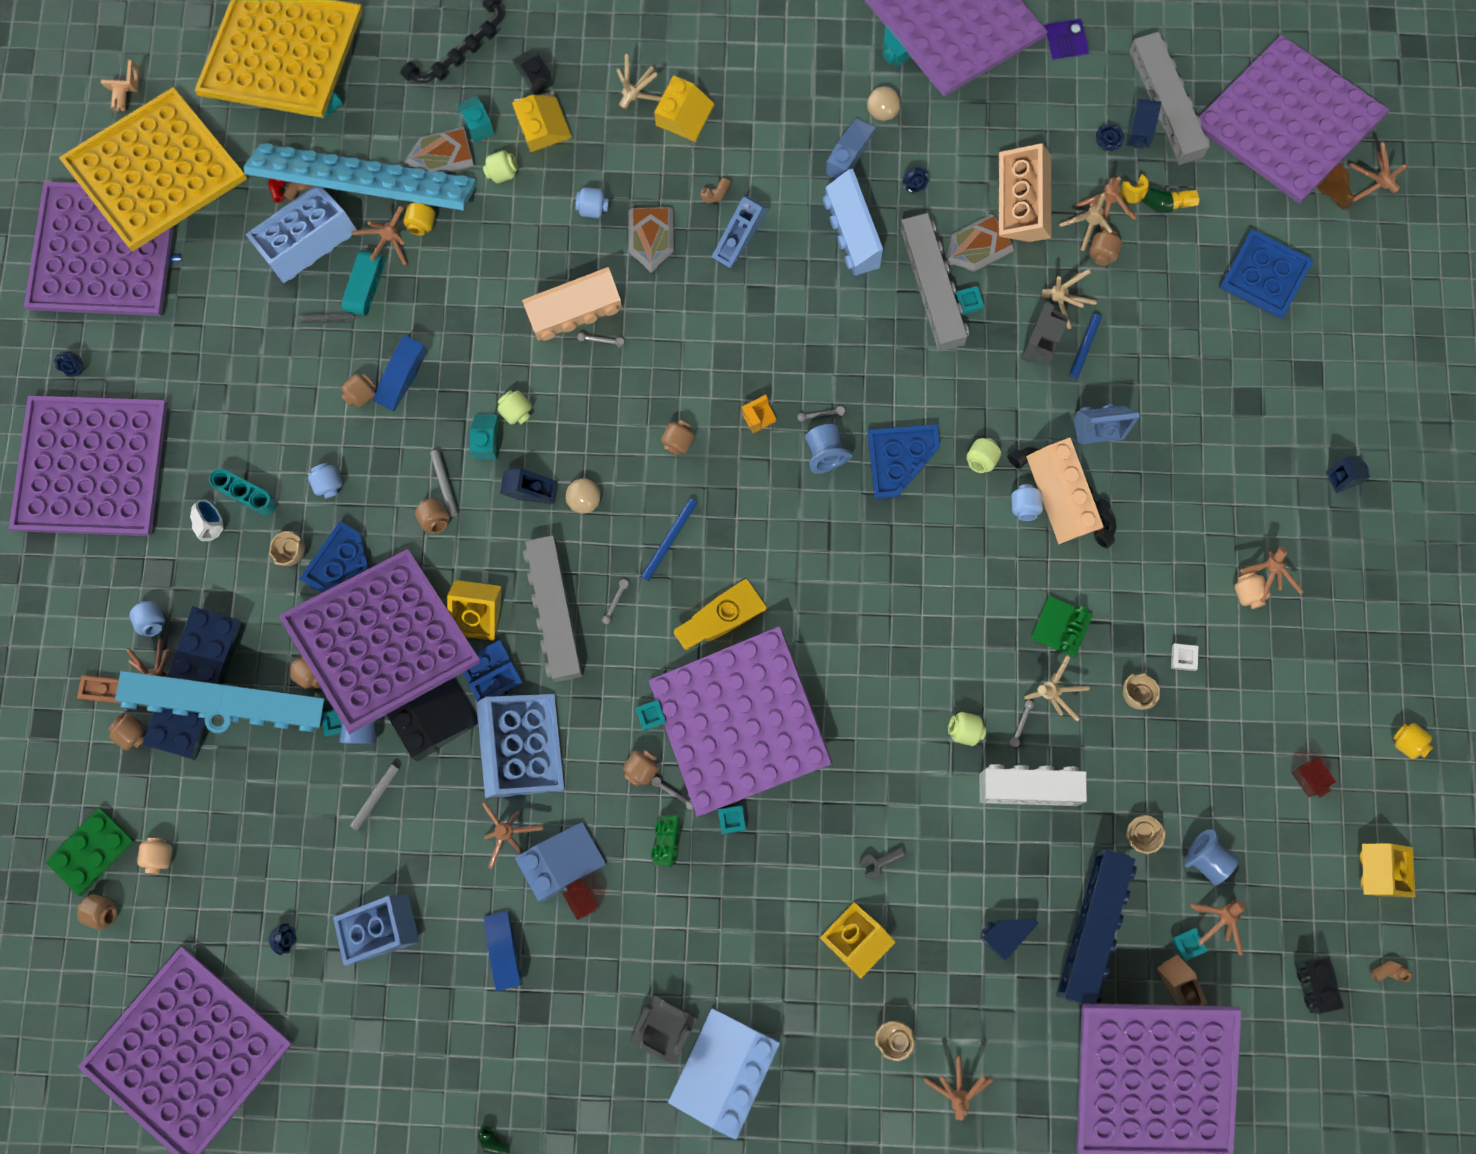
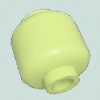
(500, 166)
(514, 407)
(983, 455)
(966, 728)

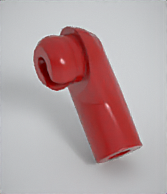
(275, 187)

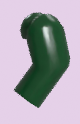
(489, 1142)

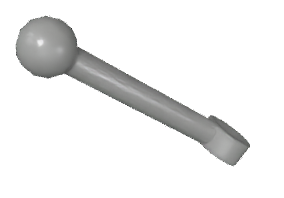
(619, 342)
(839, 412)
(606, 619)
(1014, 742)
(656, 781)

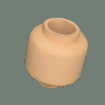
(1250, 590)
(154, 855)

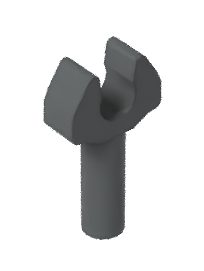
(881, 862)

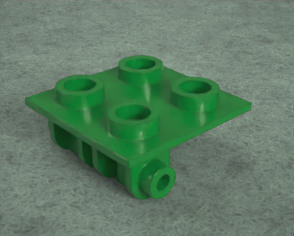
(1062, 626)
(663, 851)

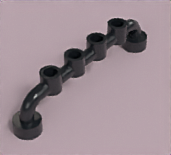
(455, 56)
(1103, 537)

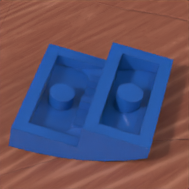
(494, 672)

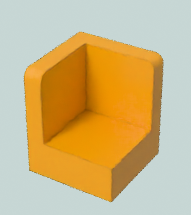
(758, 414)

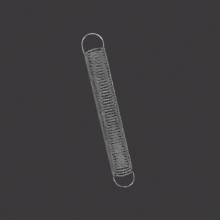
(323, 318)

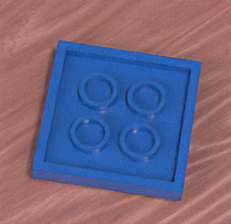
(1266, 274)

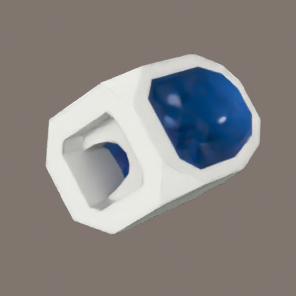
(206, 521)

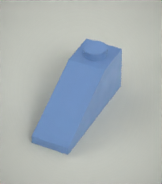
(849, 148)
(740, 230)

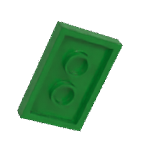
(90, 851)

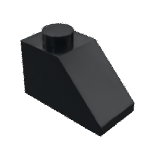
(533, 71)

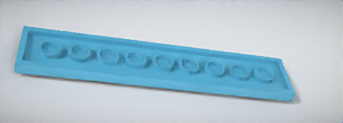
(360, 176)

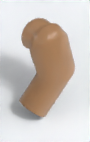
(293, 189)
(715, 195)
(1393, 970)

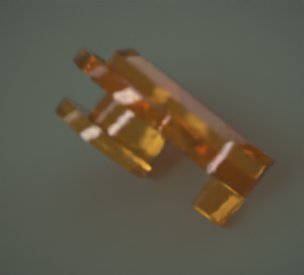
(1337, 187)

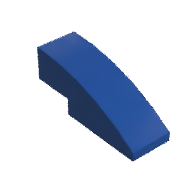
(400, 373)
(502, 951)

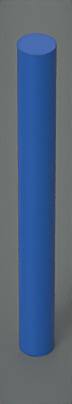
(668, 540)

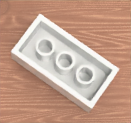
(1032, 787)

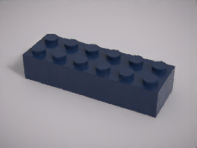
(201, 657)
(1096, 928)

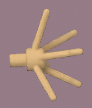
(632, 92)
(1093, 216)
(1060, 293)
(1053, 691)

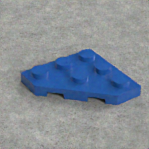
(899, 456)
(336, 560)

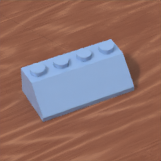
(853, 224)

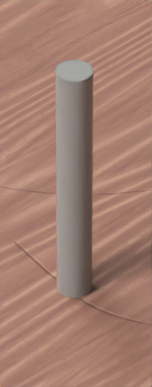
(444, 483)
(374, 797)

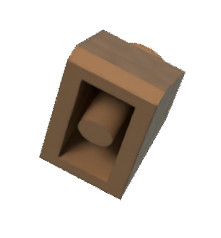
(1181, 982)

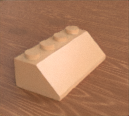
(1025, 193)
(573, 304)
(1064, 491)

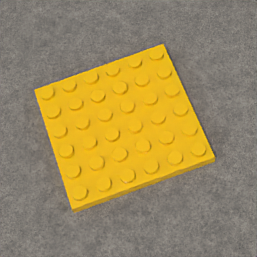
(280, 53)
(152, 169)

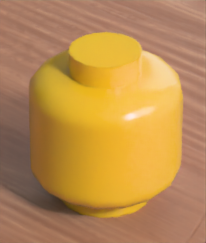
(419, 218)
(1413, 741)

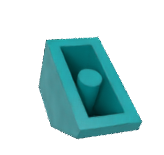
(893, 50)
(476, 119)
(484, 437)

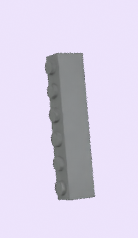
(1164, 85)
(933, 282)
(553, 609)

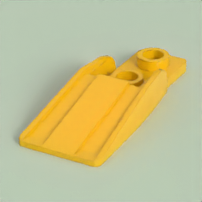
(721, 615)

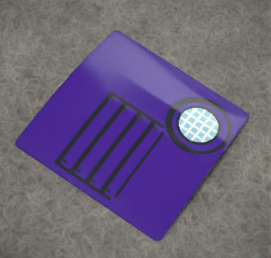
(1066, 39)

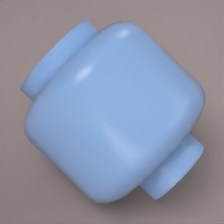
(591, 202)
(325, 480)
(1027, 502)
(147, 618)

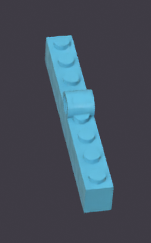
(218, 700)

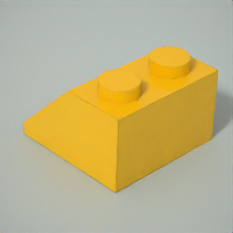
(683, 109)
(541, 121)
(475, 608)
(1388, 870)
(857, 940)

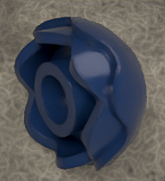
(1109, 131)
(915, 179)
(69, 363)
(282, 938)

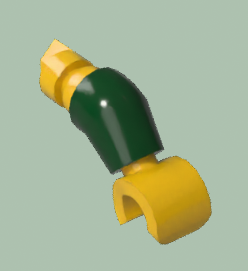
(1157, 199)

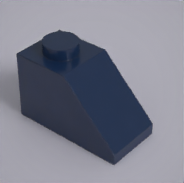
(1143, 123)
(1348, 473)
(528, 486)
(1006, 935)

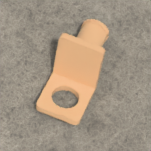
(120, 88)

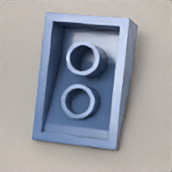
(1104, 424)
(560, 861)
(376, 929)

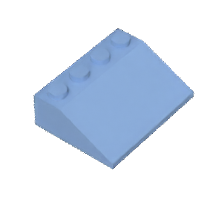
(301, 233)
(519, 745)
(724, 1073)

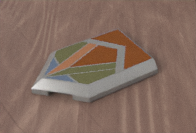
(442, 152)
(651, 235)
(978, 245)

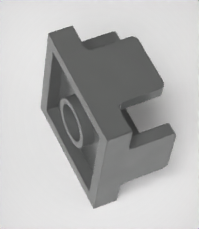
(1046, 335)
(663, 1029)

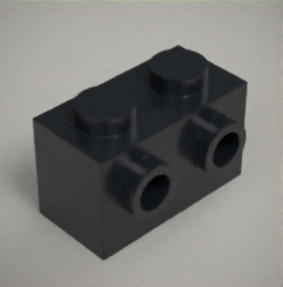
(1319, 985)

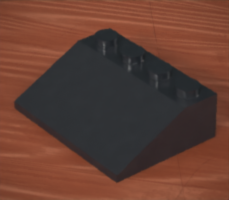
(433, 719)

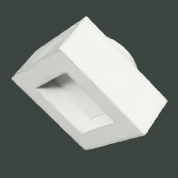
(1184, 657)

